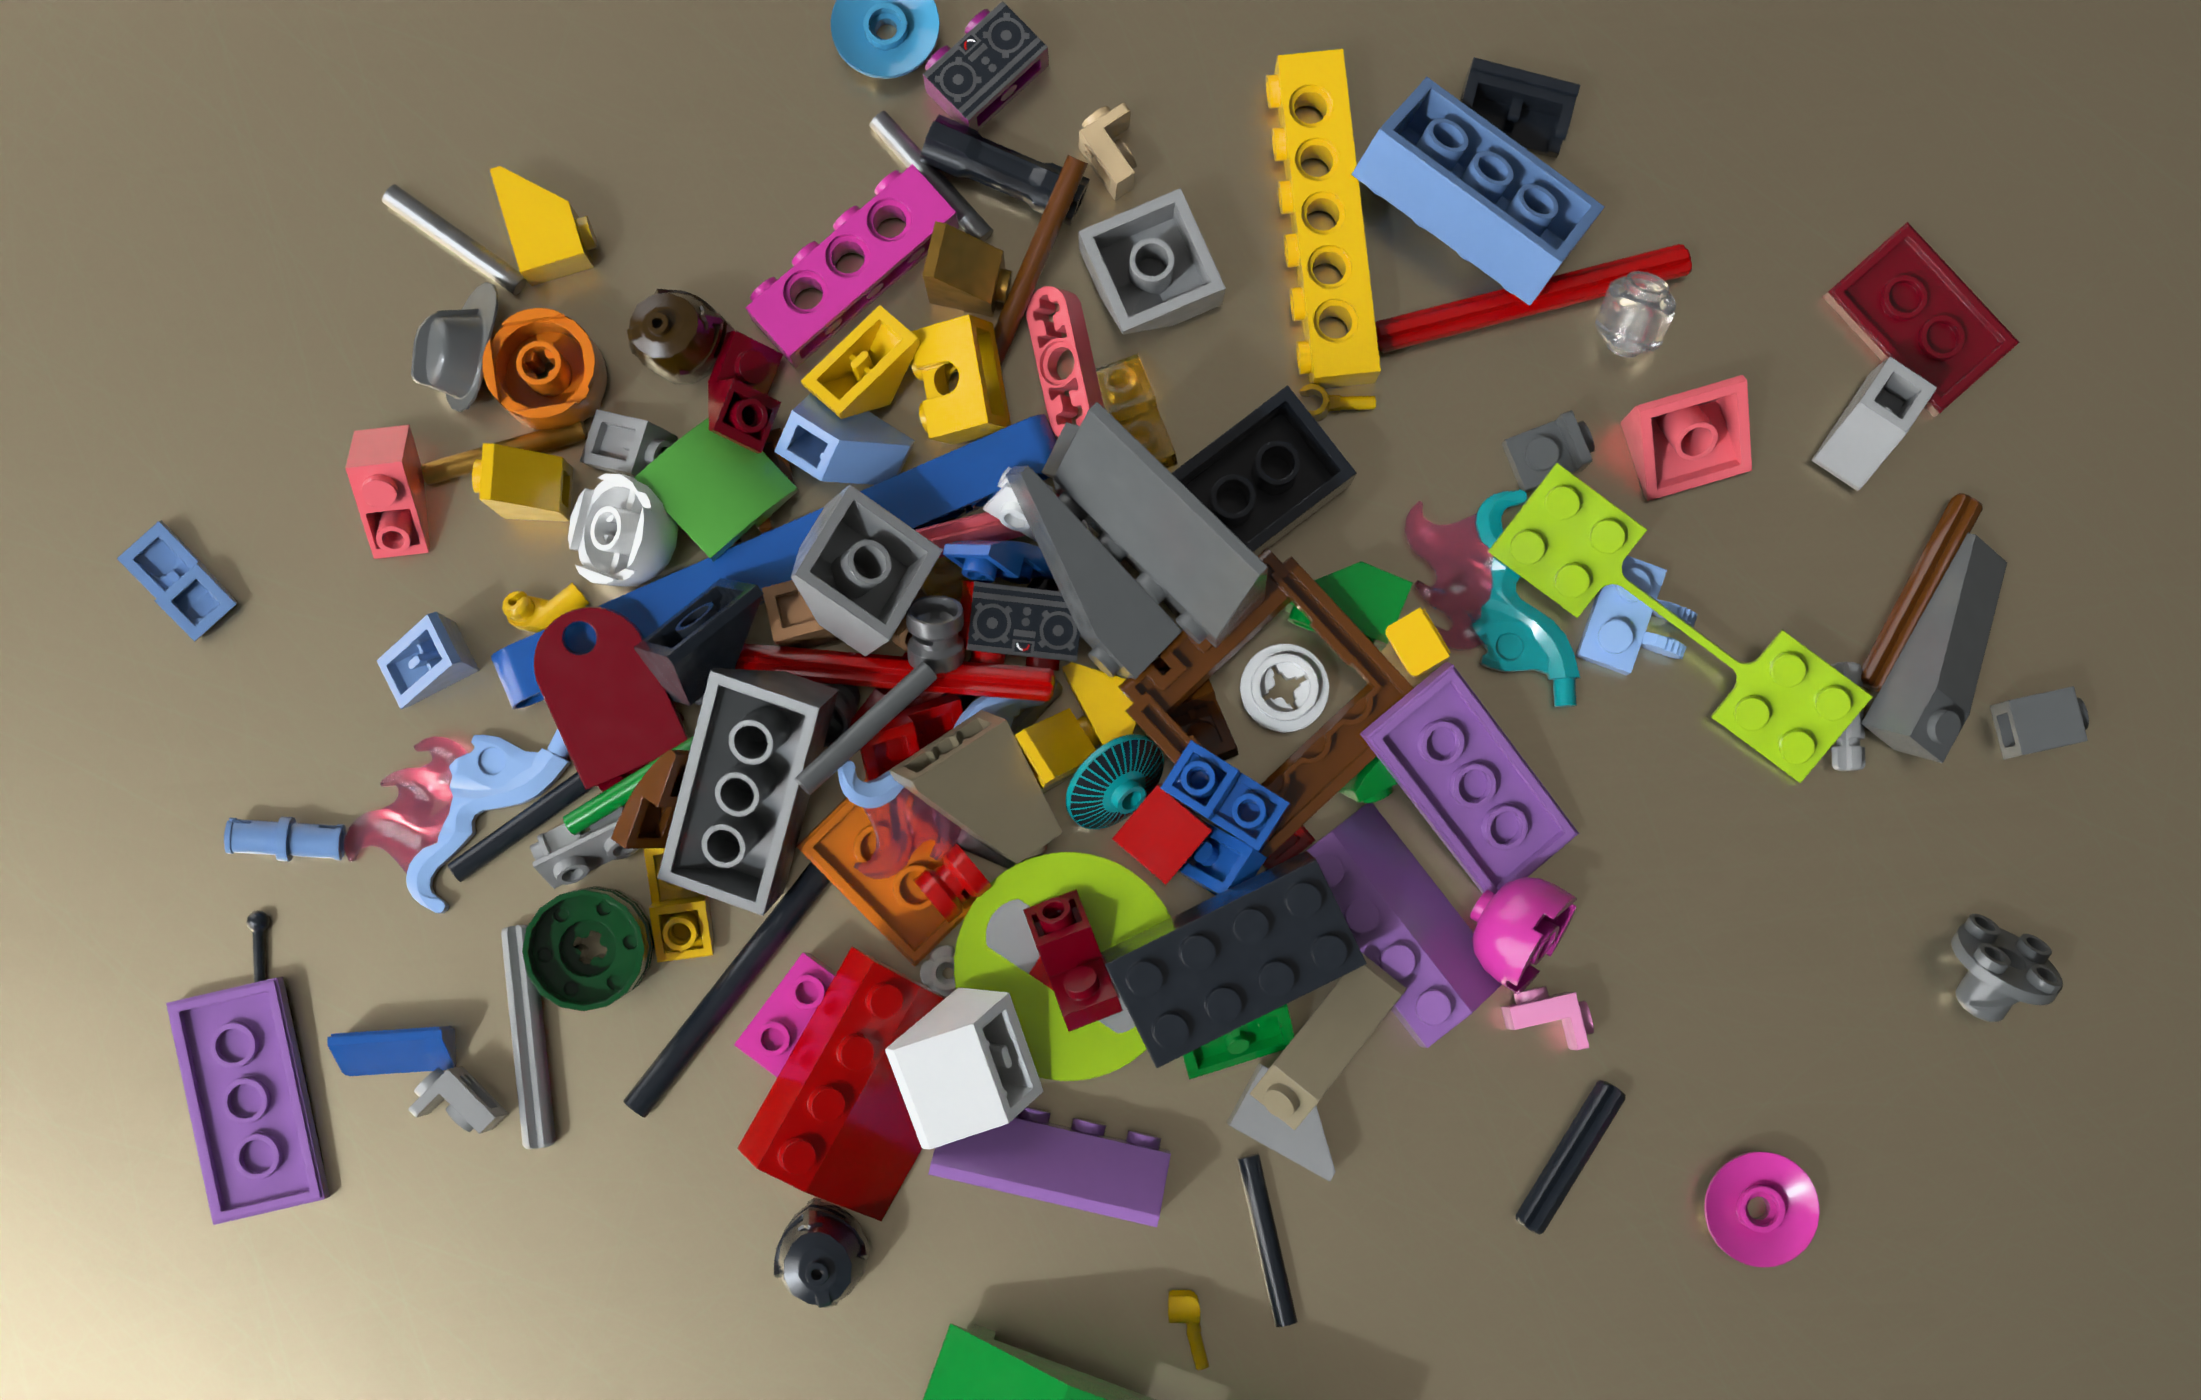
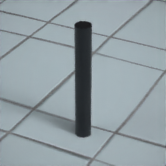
(517, 827)
(1267, 1240)

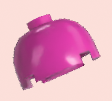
(1520, 928)

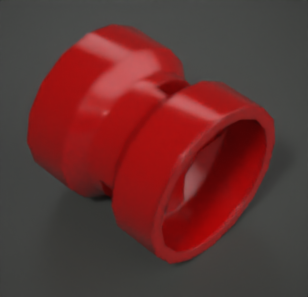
(952, 883)

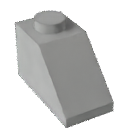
(1304, 1145)

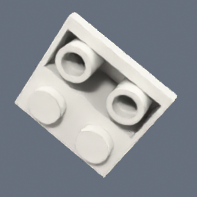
(964, 1067)

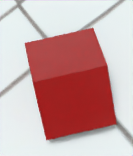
(1162, 834)

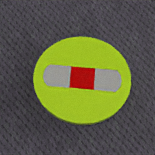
(1000, 955)

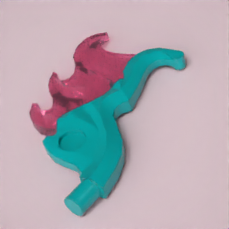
(1483, 600)

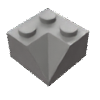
(1152, 265)
(861, 569)

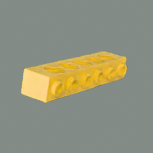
(1321, 82)

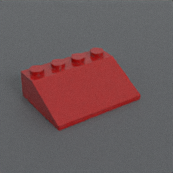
(836, 1107)

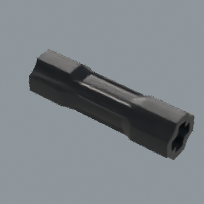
(968, 154)

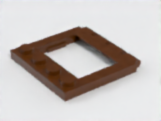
(1327, 757)

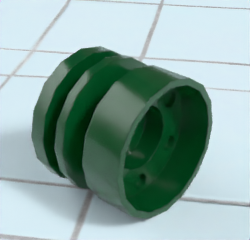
(559, 961)

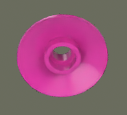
(1789, 1214)

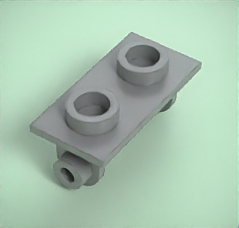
(569, 857)

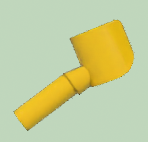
(1336, 402)
(1185, 1308)

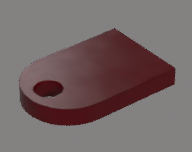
(606, 699)

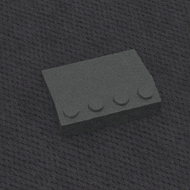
(1159, 529)

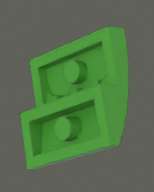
(716, 488)

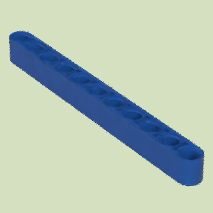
(918, 497)

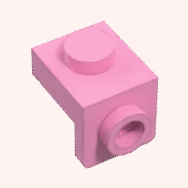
(1537, 1007)

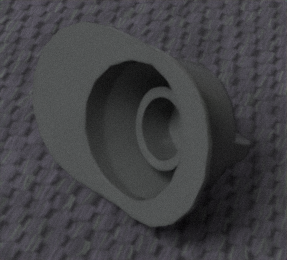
(452, 346)

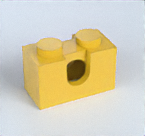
(979, 400)

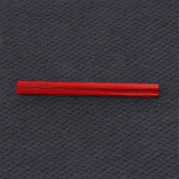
(1503, 306)
(889, 670)

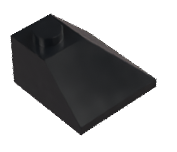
(701, 638)

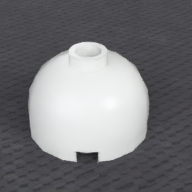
(621, 532)

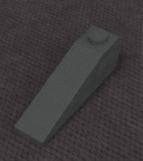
(1103, 598)
(1941, 663)

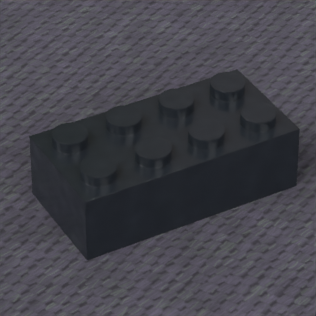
(1267, 472)
(1233, 958)

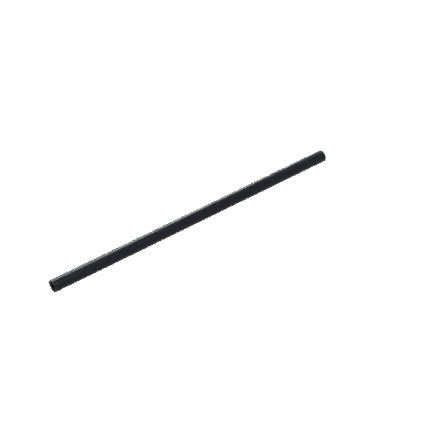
(742, 970)

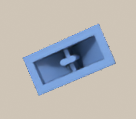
(426, 660)

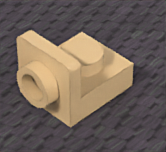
(1109, 159)

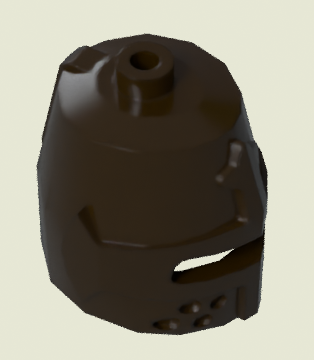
(677, 335)

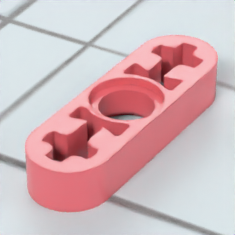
(1049, 346)

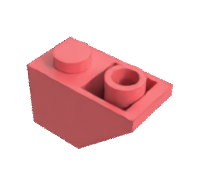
(389, 490)

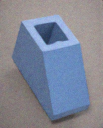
(842, 450)

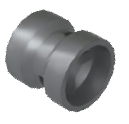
(935, 631)

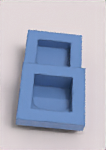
(177, 580)

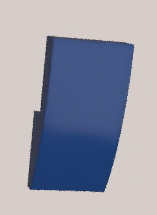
(1004, 559)
(1225, 796)

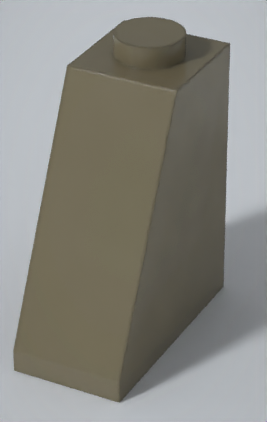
(983, 786)
(1327, 1043)

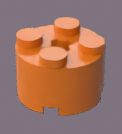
(520, 354)

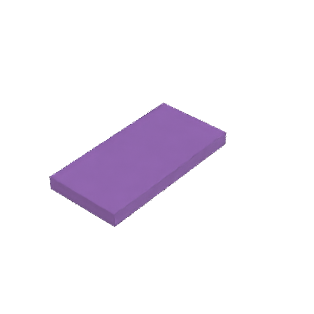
(1469, 781)
(248, 1100)

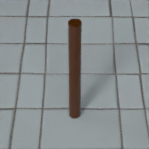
(1038, 254)

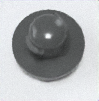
(2002, 969)

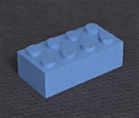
(1477, 190)

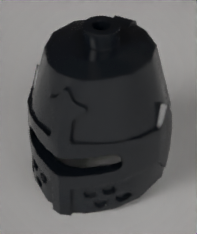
(821, 1254)

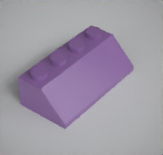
(1403, 924)
(1063, 1165)

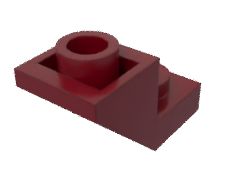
(740, 389)
(1072, 960)

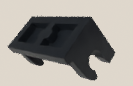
(1521, 104)

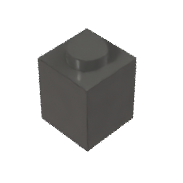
(2040, 722)

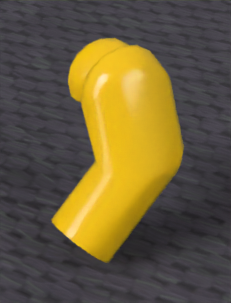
(536, 613)

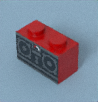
(1017, 623)

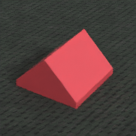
(1690, 438)

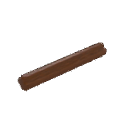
(1936, 558)

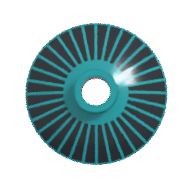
(1114, 781)

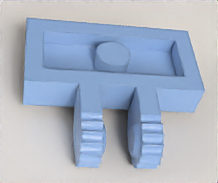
(1620, 621)

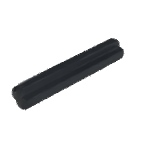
(1570, 1157)

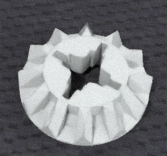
(1292, 663)

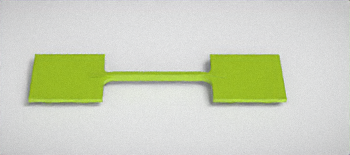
(1782, 703)

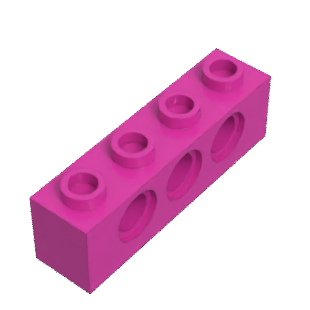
(845, 295)

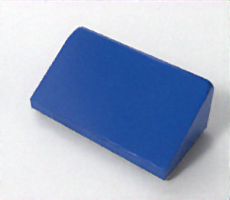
(394, 1050)

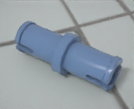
(284, 838)

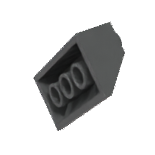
(739, 790)

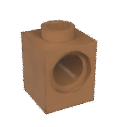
(791, 618)

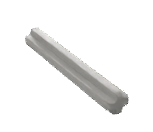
(528, 1045)

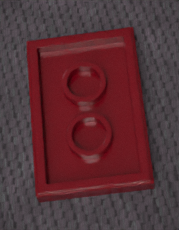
(1922, 316)

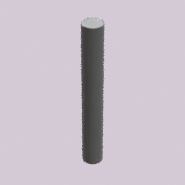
(865, 728)

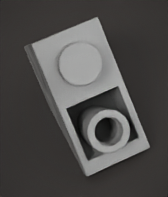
(1874, 423)

